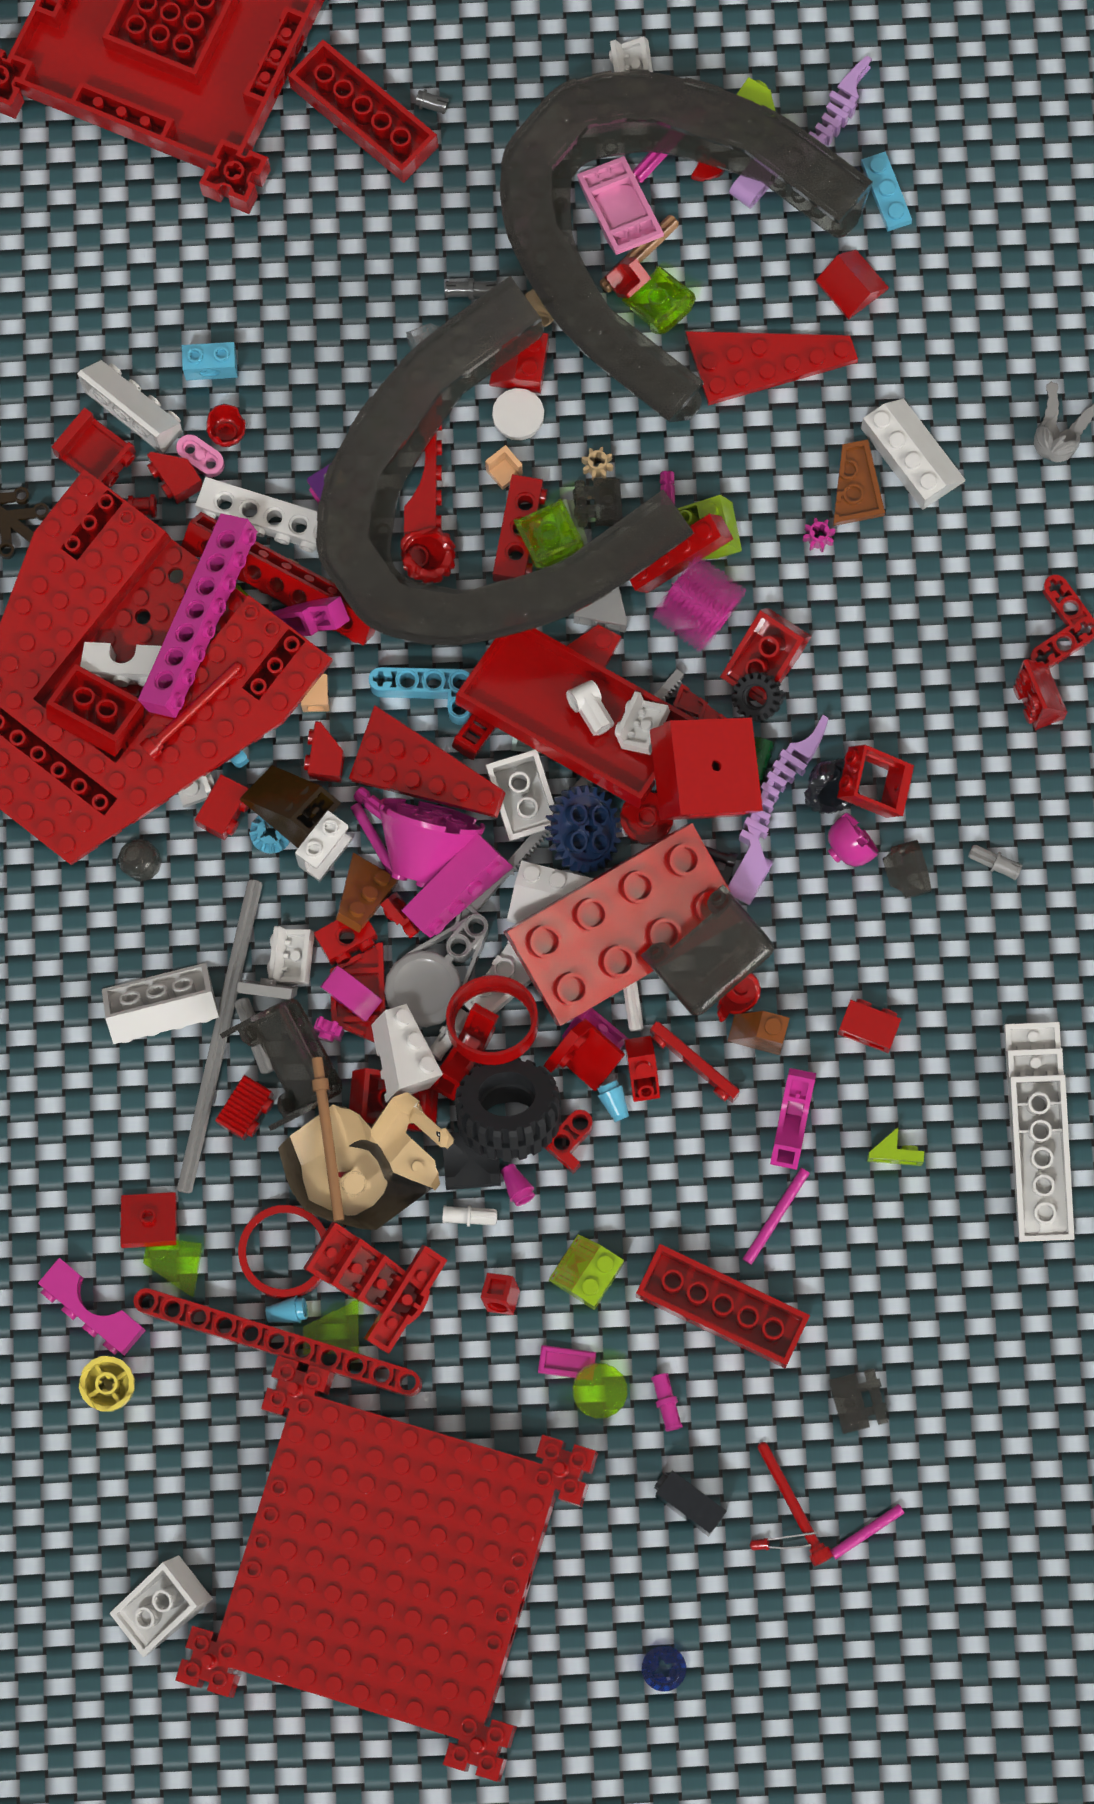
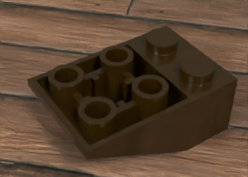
(289, 803)

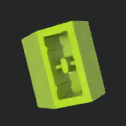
(718, 506)

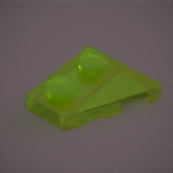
(176, 1263)
(336, 1328)

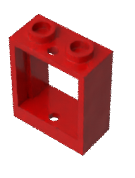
(898, 777)

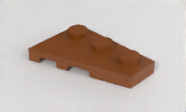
(858, 487)
(363, 892)

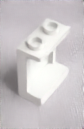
(323, 846)

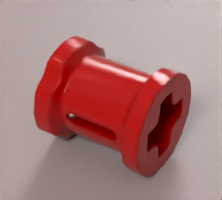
(145, 505)

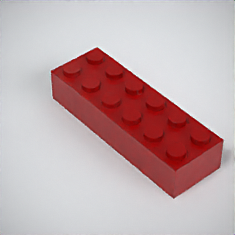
(363, 111)
(722, 1306)

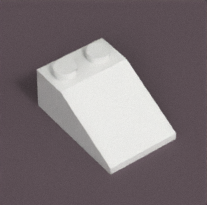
(526, 794)
(160, 1605)

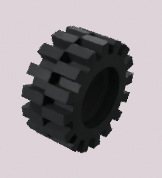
(771, 688)

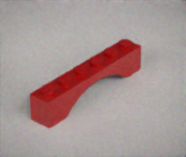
(422, 508)

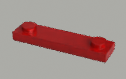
(723, 1088)

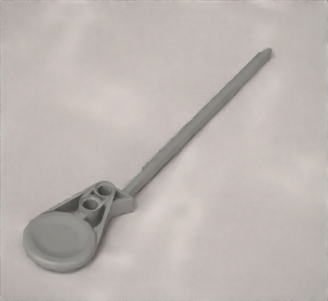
(429, 979)

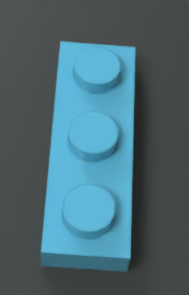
(886, 191)

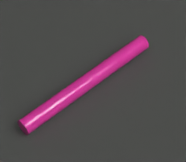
(776, 1216)

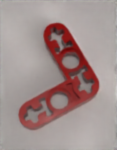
(1072, 622)

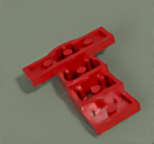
(376, 1281)

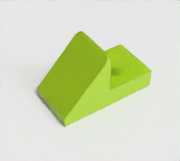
(887, 1152)

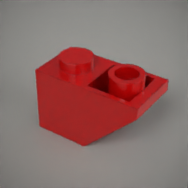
(177, 475)
(326, 756)
(642, 1068)

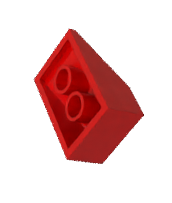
(768, 647)
(369, 1100)

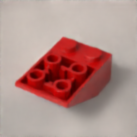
(1039, 694)

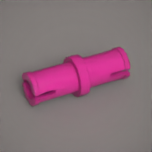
(666, 1402)

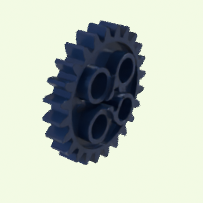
(583, 829)

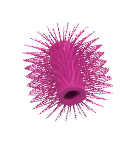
(699, 603)

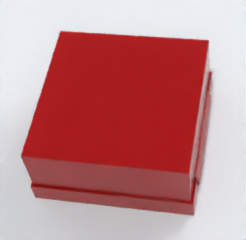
(706, 768)

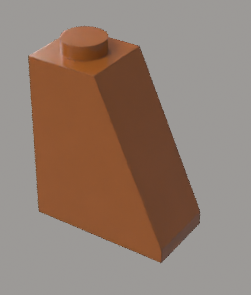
(759, 1031)

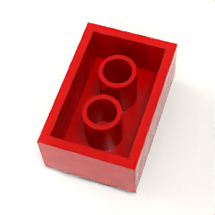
(95, 710)

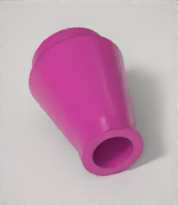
(518, 1187)

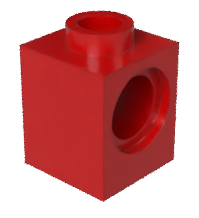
(500, 1293)

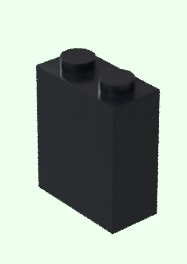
(689, 1502)

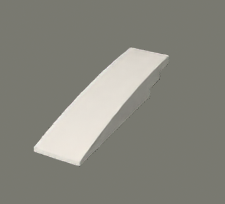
(1039, 1131)

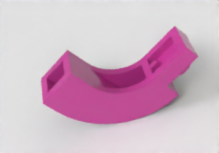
(793, 1118)

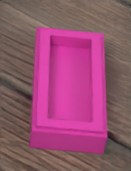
(564, 1361)

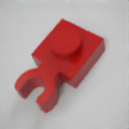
(392, 909)

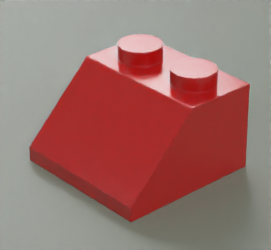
(525, 369)

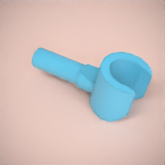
(239, 760)

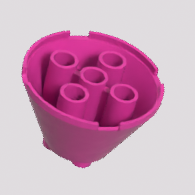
(423, 837)

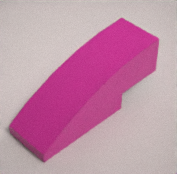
(315, 615)

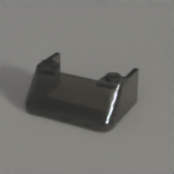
(290, 1045)

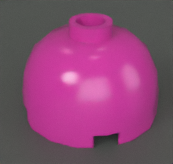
(850, 842)

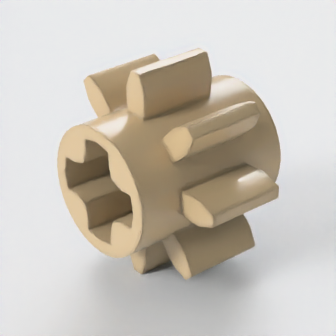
(603, 467)

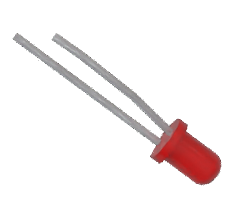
(760, 1544)

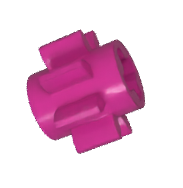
(820, 542)

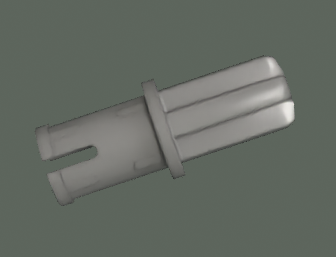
(995, 862)

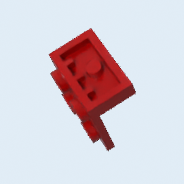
(586, 1054)

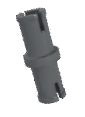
(468, 288)

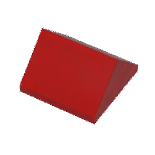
(851, 283)

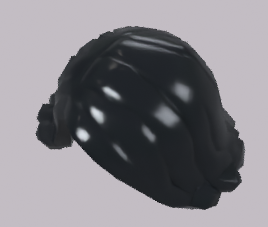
(824, 787)

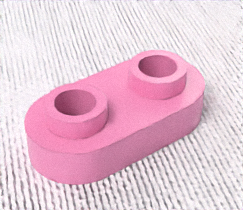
(201, 456)

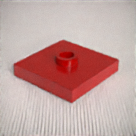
(148, 1220)

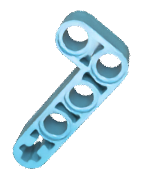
(420, 688)

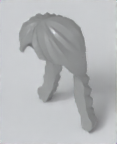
(1048, 439)

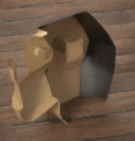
(380, 1162)

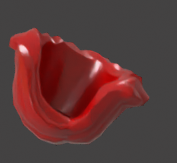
(428, 554)

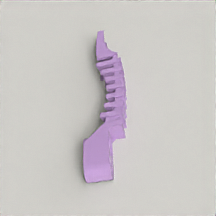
(839, 109)
(754, 864)

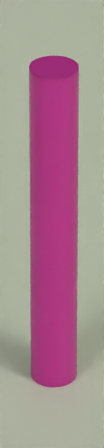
(372, 835)
(867, 1531)

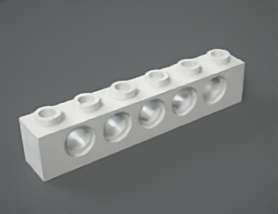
(216, 492)

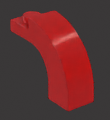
(476, 1035)

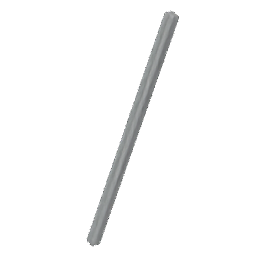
(217, 1044)

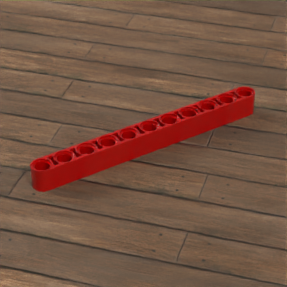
(267, 1333)

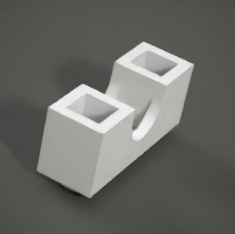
(100, 660)

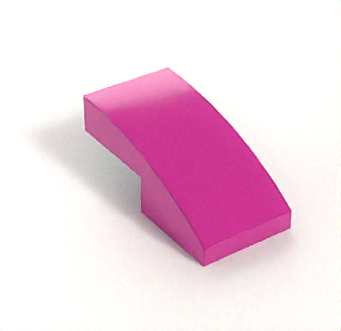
(351, 993)

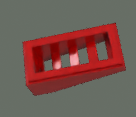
(469, 744)

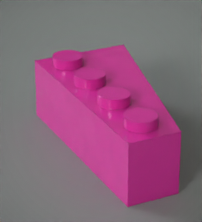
(457, 886)

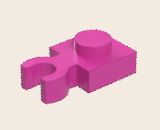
(328, 1030)

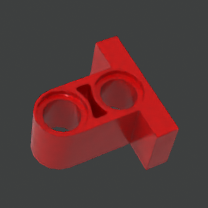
(575, 1138)

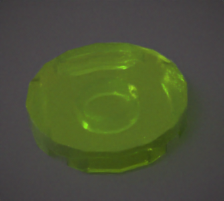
(599, 1390)

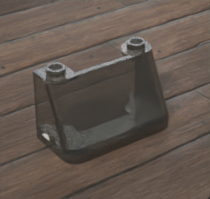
(712, 955)

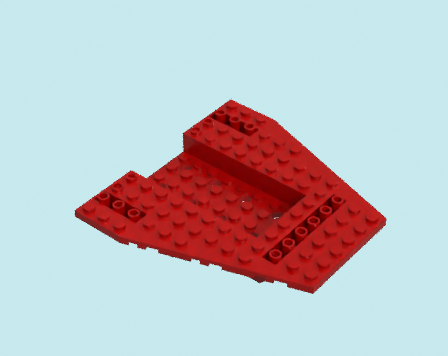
(87, 581)

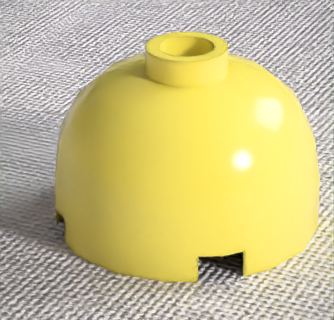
(107, 1383)

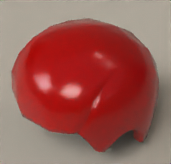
(225, 425)

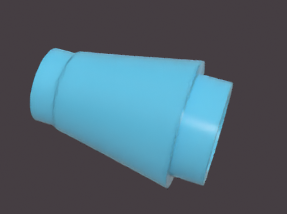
(614, 1100)
(287, 1311)

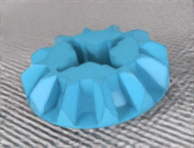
(266, 844)

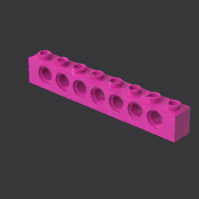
(198, 615)

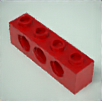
(521, 490)

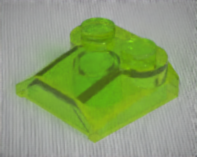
(661, 301)
(549, 534)

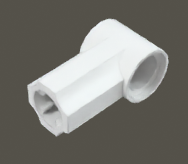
(587, 701)

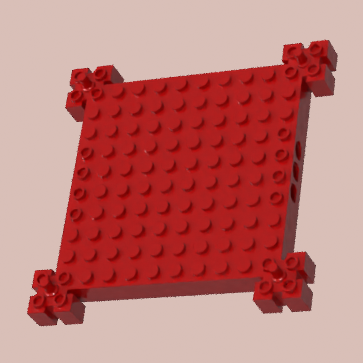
(166, 75)
(387, 1567)

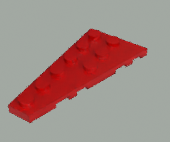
(752, 362)
(408, 764)

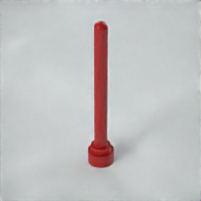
(155, 744)
(818, 1551)

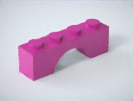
(65, 1285)

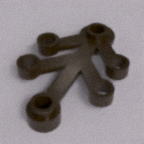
(10, 519)

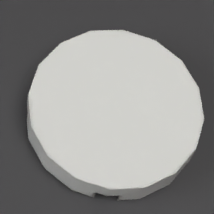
(518, 414)

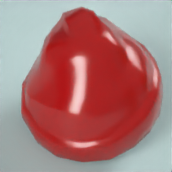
(740, 998)

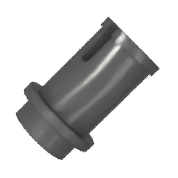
(431, 101)

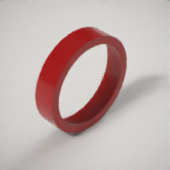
(482, 985)
(298, 1291)

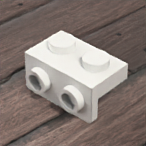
(630, 55)
(637, 721)
(290, 955)

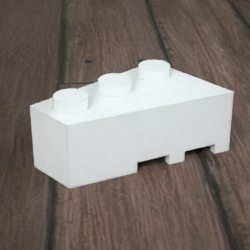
(403, 1053)

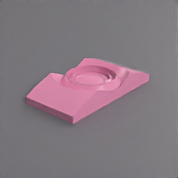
(619, 205)

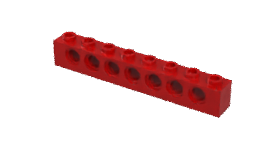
(272, 569)

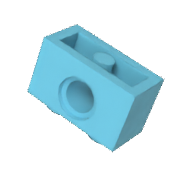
(209, 361)

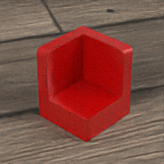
(627, 277)

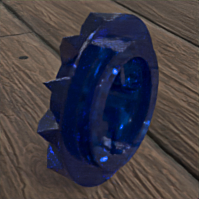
(676, 1674)

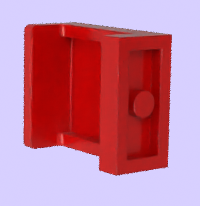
(94, 448)

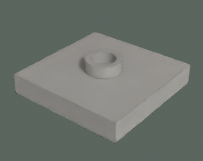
(268, 988)

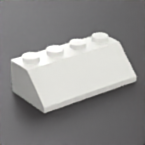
(130, 405)
(911, 452)
(538, 887)
(159, 1003)

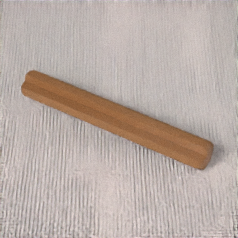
(668, 225)

